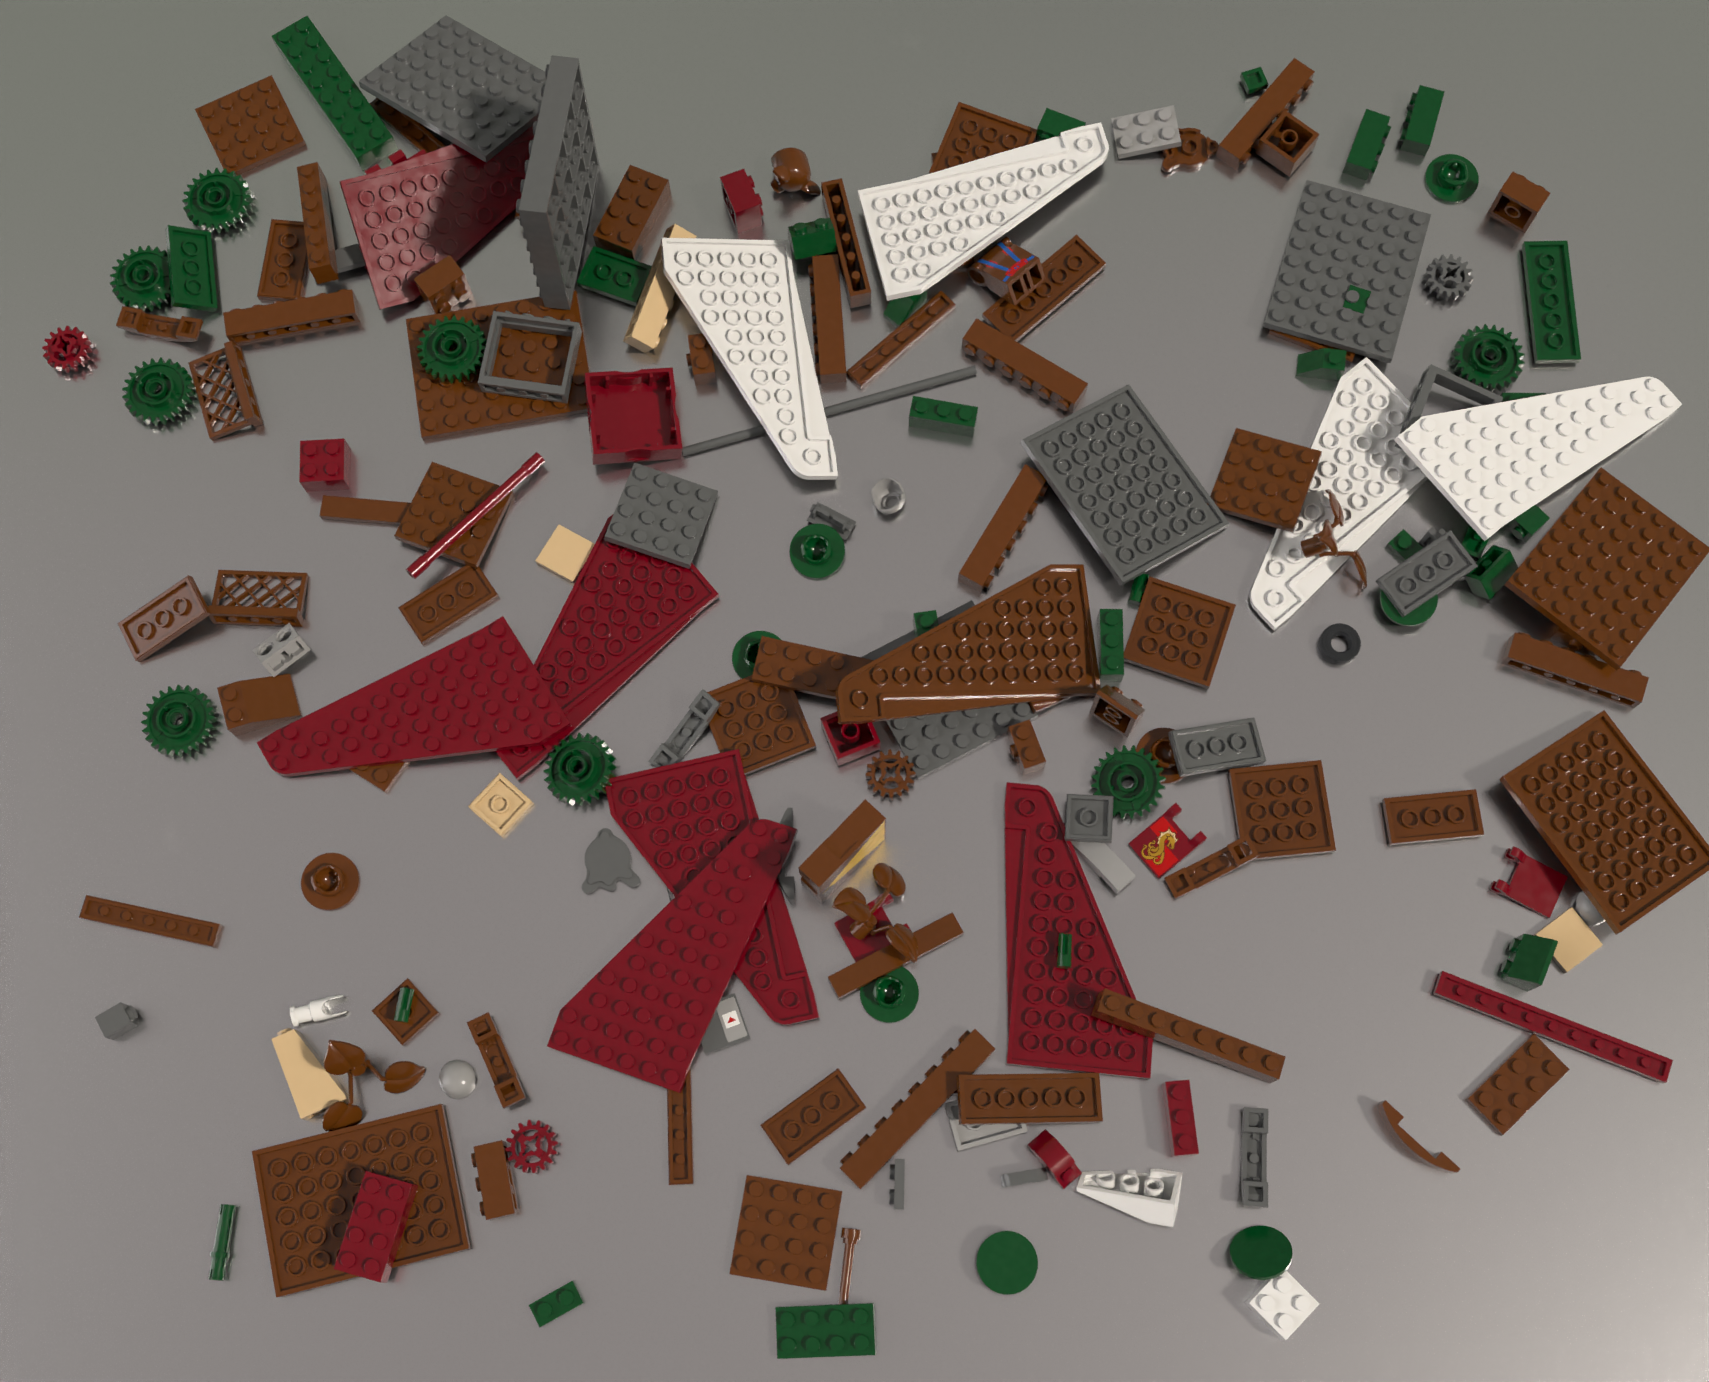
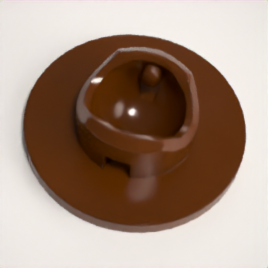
(1159, 745)
(330, 881)

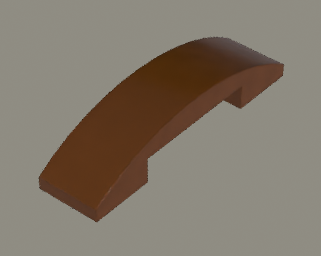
(159, 327)
(1211, 867)
(497, 1060)
(1391, 1119)

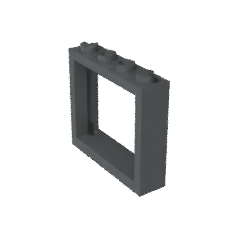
(1448, 381)
(525, 388)

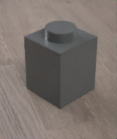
(117, 1020)

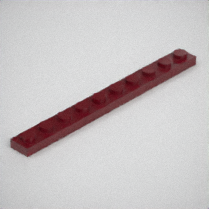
(1553, 1027)

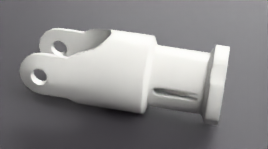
(313, 1011)

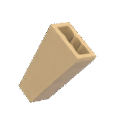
(305, 1073)

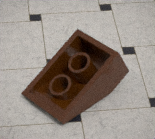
(258, 703)
(1116, 709)

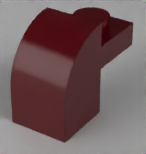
(1054, 1158)

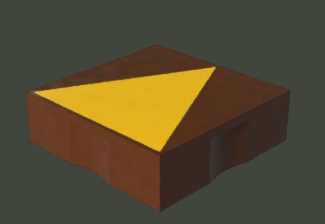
(843, 851)

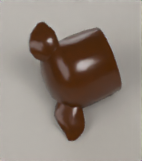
(792, 172)

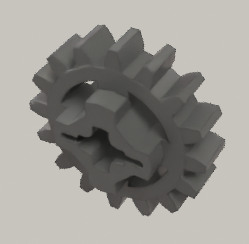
(1450, 285)

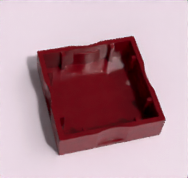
(632, 416)

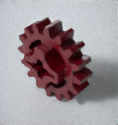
(67, 346)
(539, 1137)

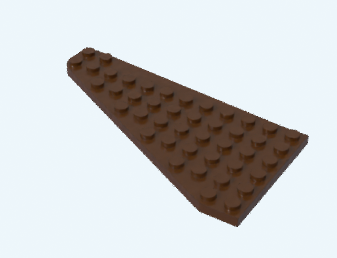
(1003, 651)

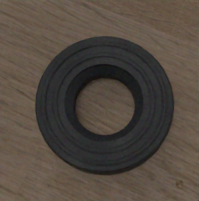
(1349, 634)

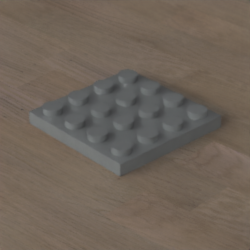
(661, 515)

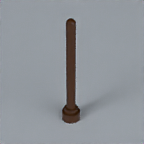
(850, 1238)

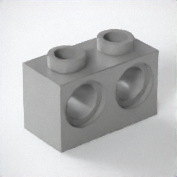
(281, 650)

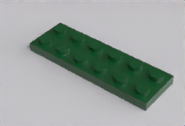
(1551, 302)

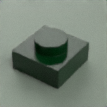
(1254, 80)

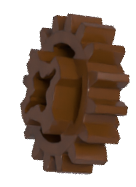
(897, 767)

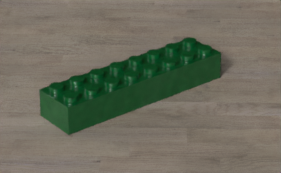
(335, 93)

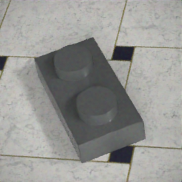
(896, 1195)

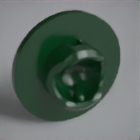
(1451, 178)
(817, 551)
(1415, 617)
(746, 652)
(891, 996)
(1261, 1252)
(1007, 1262)

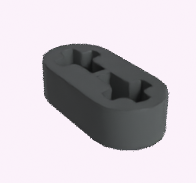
(1024, 1177)

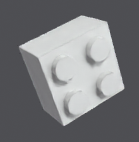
(1282, 1304)

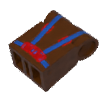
(1008, 271)

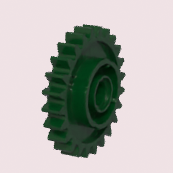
(202, 198)
(131, 272)
(446, 335)
(1483, 342)
(172, 399)
(192, 731)
(1134, 765)
(597, 766)

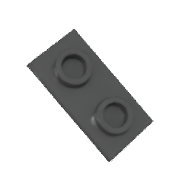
(824, 515)

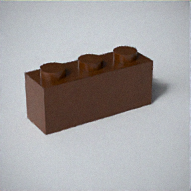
(494, 1180)

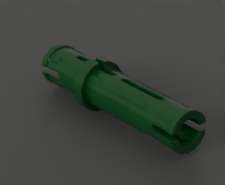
(221, 1243)

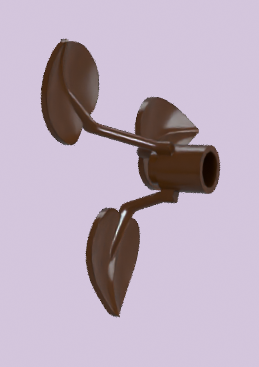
(1325, 539)
(854, 905)
(350, 1059)

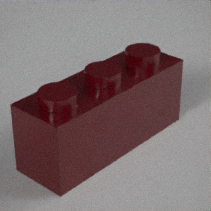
(1180, 1118)

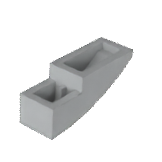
(1105, 864)

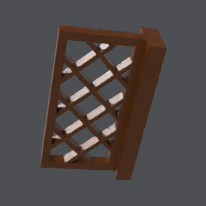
(243, 389)
(258, 615)

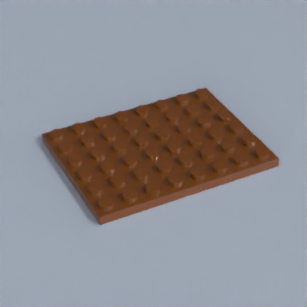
(521, 355)
(1608, 568)
(1609, 821)
(314, 1182)

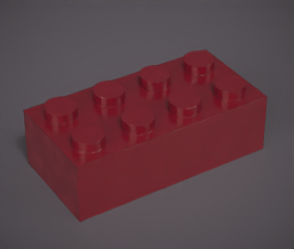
(376, 1227)

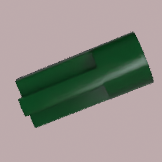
(1138, 589)
(1064, 951)
(404, 1005)

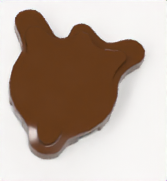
(1192, 153)

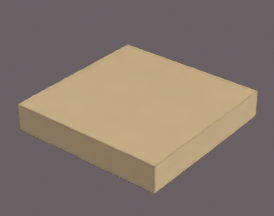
(565, 553)
(501, 805)
(1573, 937)

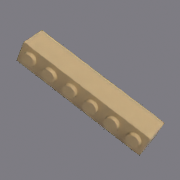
(654, 301)

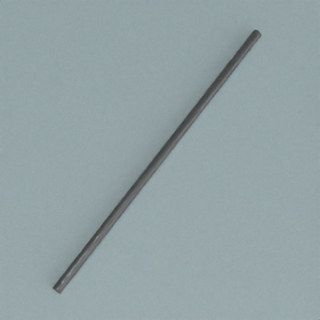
(851, 404)

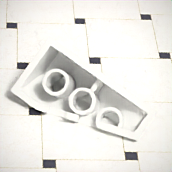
(1143, 1195)

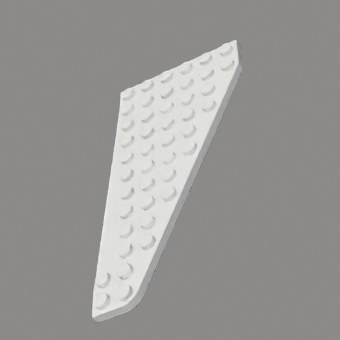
(948, 216)
(754, 322)
(1519, 451)
(1364, 474)

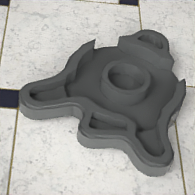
(608, 862)

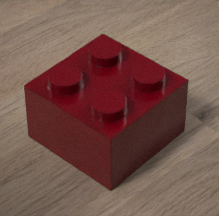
(741, 200)
(325, 465)
(849, 740)

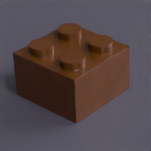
(1287, 143)
(1519, 202)
(443, 286)

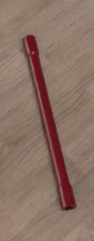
(425, 560)

